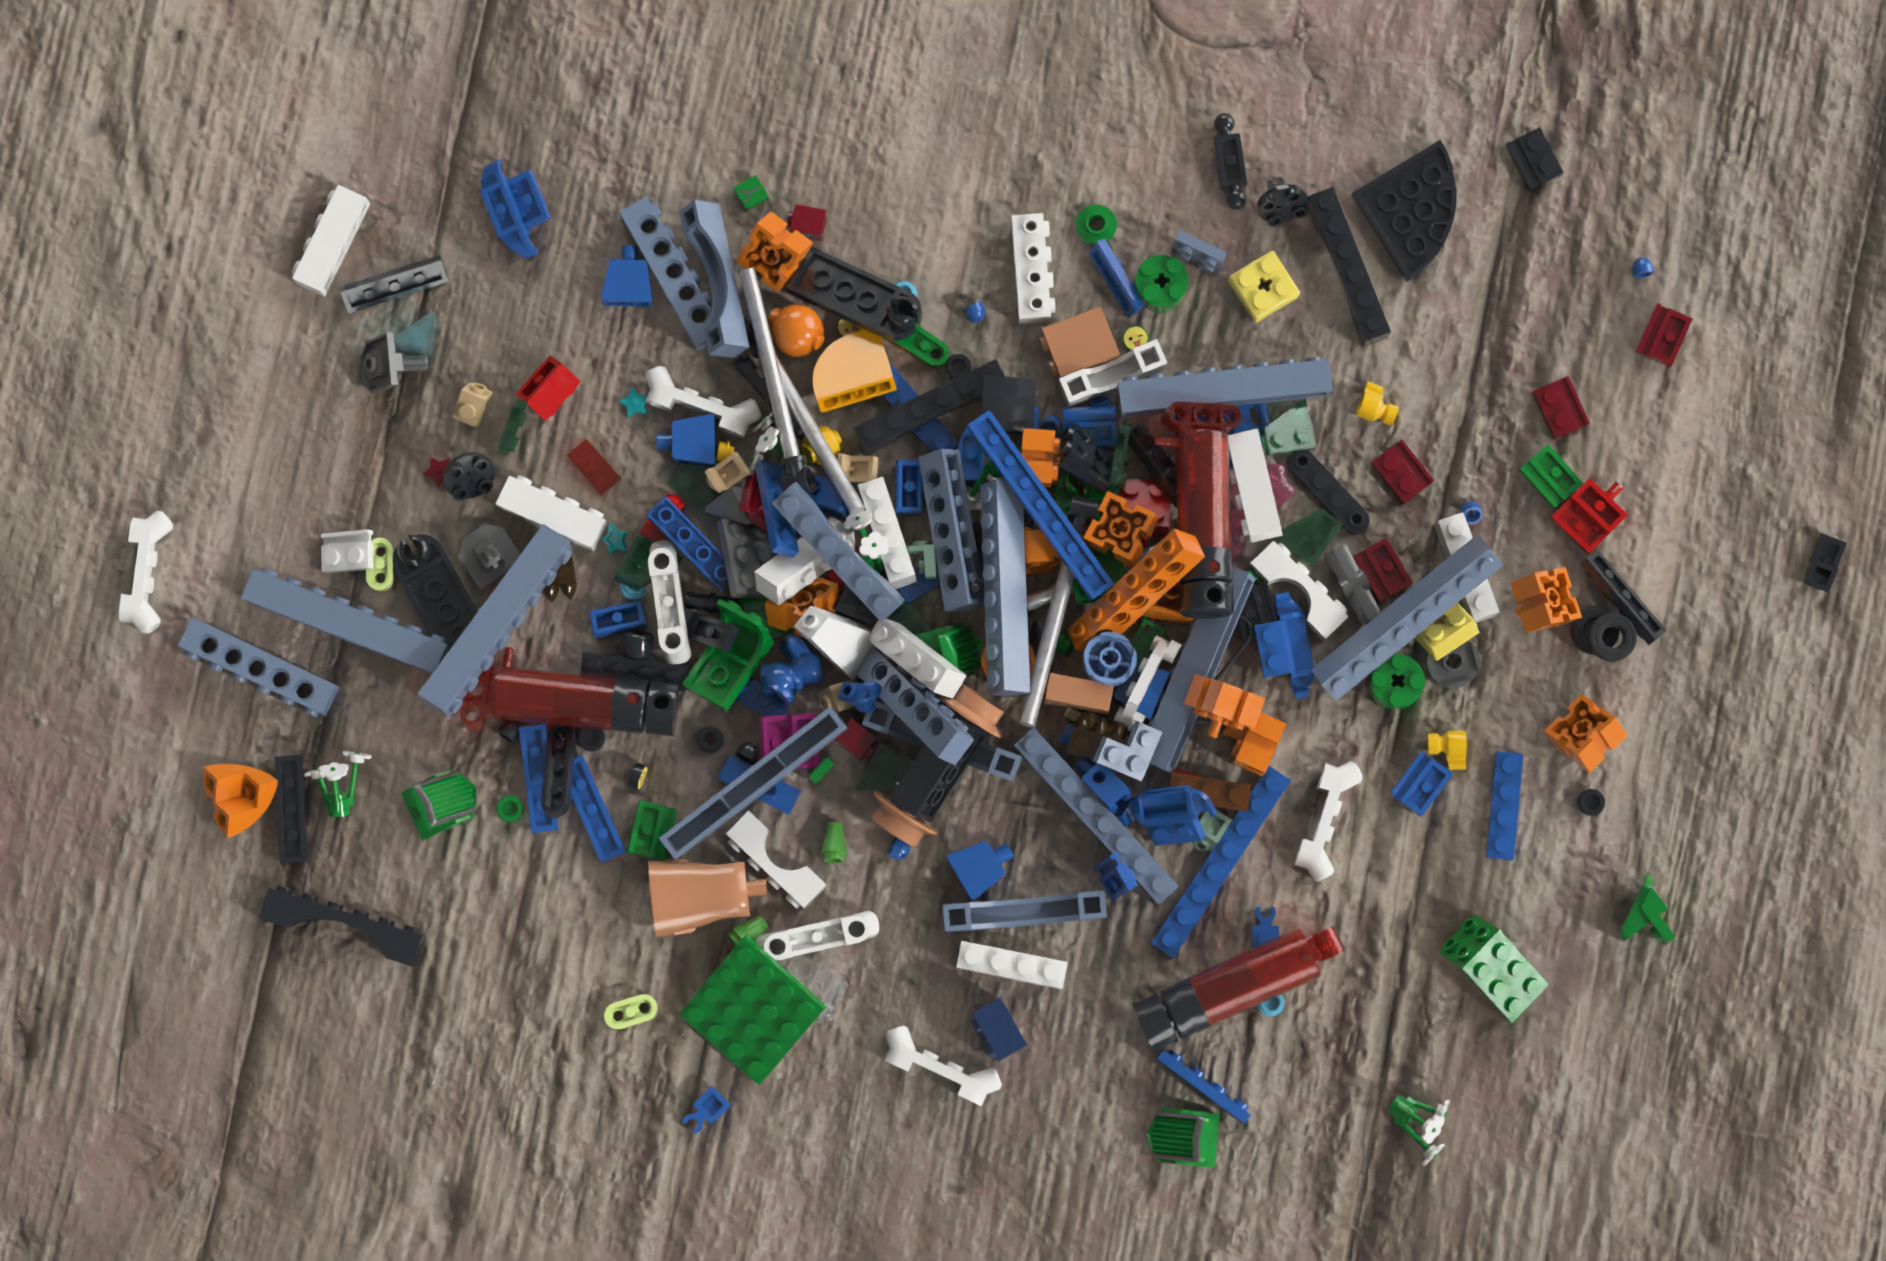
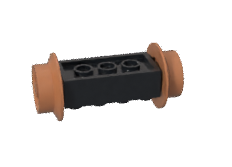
(932, 779)

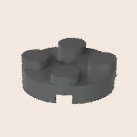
(1464, 672)

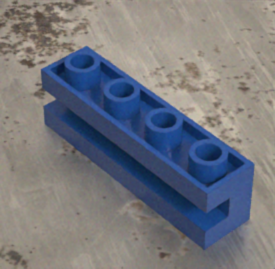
(689, 542)

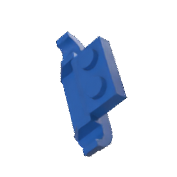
(513, 206)
(1286, 647)
(1169, 813)

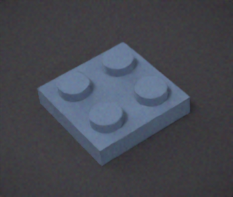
(1191, 248)

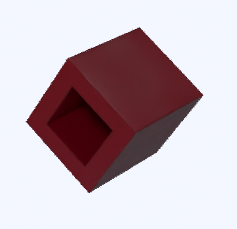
(808, 221)
(857, 741)

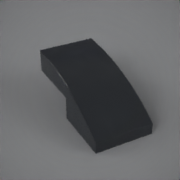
(1824, 562)

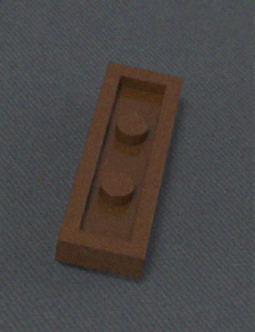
(1221, 793)

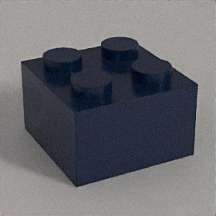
(998, 1029)

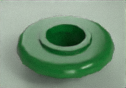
(1096, 211)

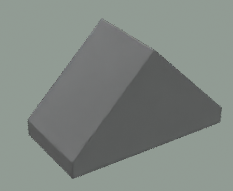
(727, 506)

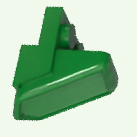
(957, 645)
(1647, 910)

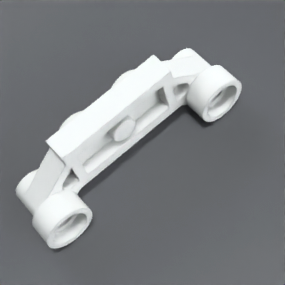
(1161, 650)

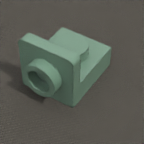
(927, 563)
(1214, 829)

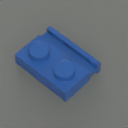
(1097, 419)
(1421, 784)
(1116, 877)

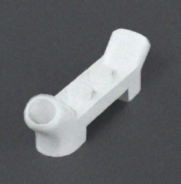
(665, 395)
(668, 602)
(135, 607)
(1333, 782)
(819, 935)
(903, 1054)

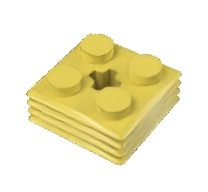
(1259, 302)
(1448, 632)

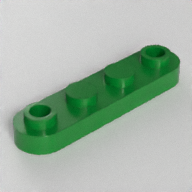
(922, 344)

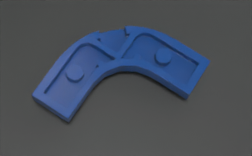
(973, 455)

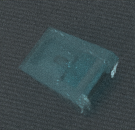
(418, 337)

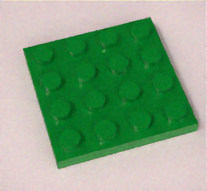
(752, 1010)

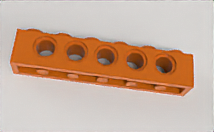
(1138, 588)

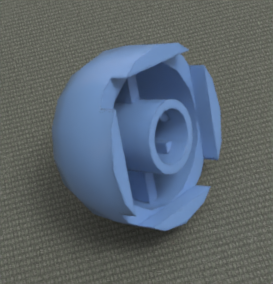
(1109, 659)

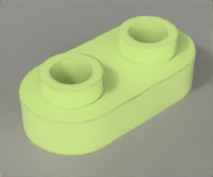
(381, 565)
(631, 1011)

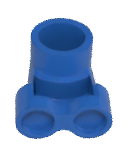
(860, 695)

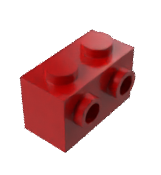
(548, 388)

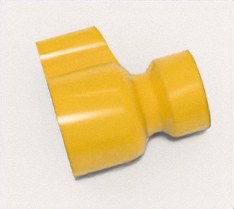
(1372, 406)
(1453, 745)

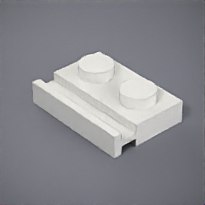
(347, 551)

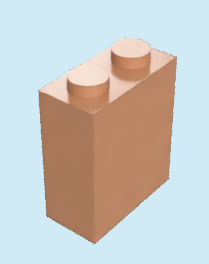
(1079, 343)
(1078, 694)

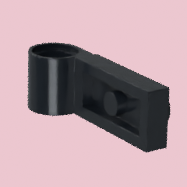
(710, 631)

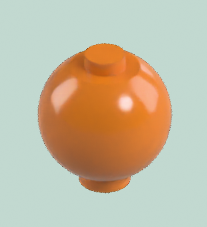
(796, 330)

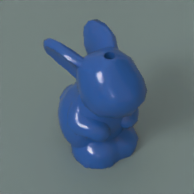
(784, 680)

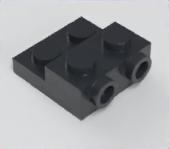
(1083, 458)

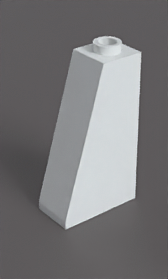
(837, 638)

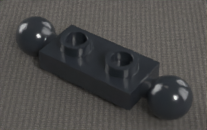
(1230, 161)

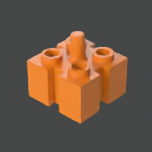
(774, 251)
(1041, 453)
(1121, 529)
(819, 594)
(1545, 600)
(1223, 704)
(1585, 733)
(1255, 746)

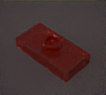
(593, 467)

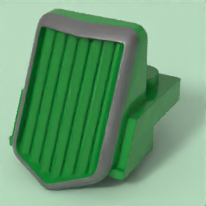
(441, 802)
(1184, 1137)

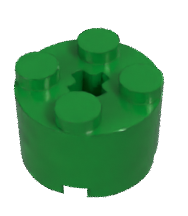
(1172, 273)
(1411, 683)

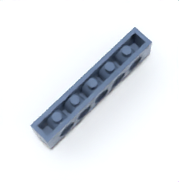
(635, 218)
(951, 528)
(199, 633)
(916, 707)

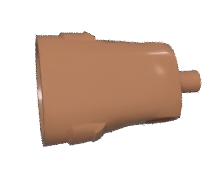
(698, 894)

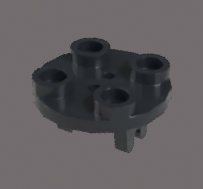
(1282, 203)
(480, 472)

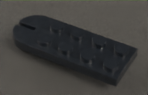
(856, 296)
(434, 587)

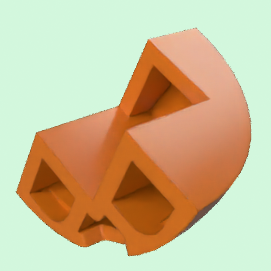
(238, 795)

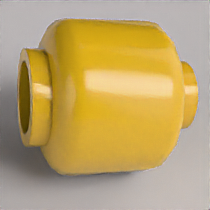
(832, 438)

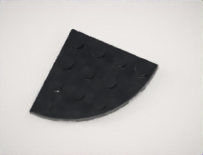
(1412, 208)

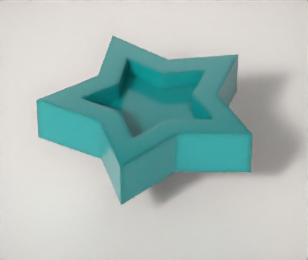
(634, 403)
(615, 539)

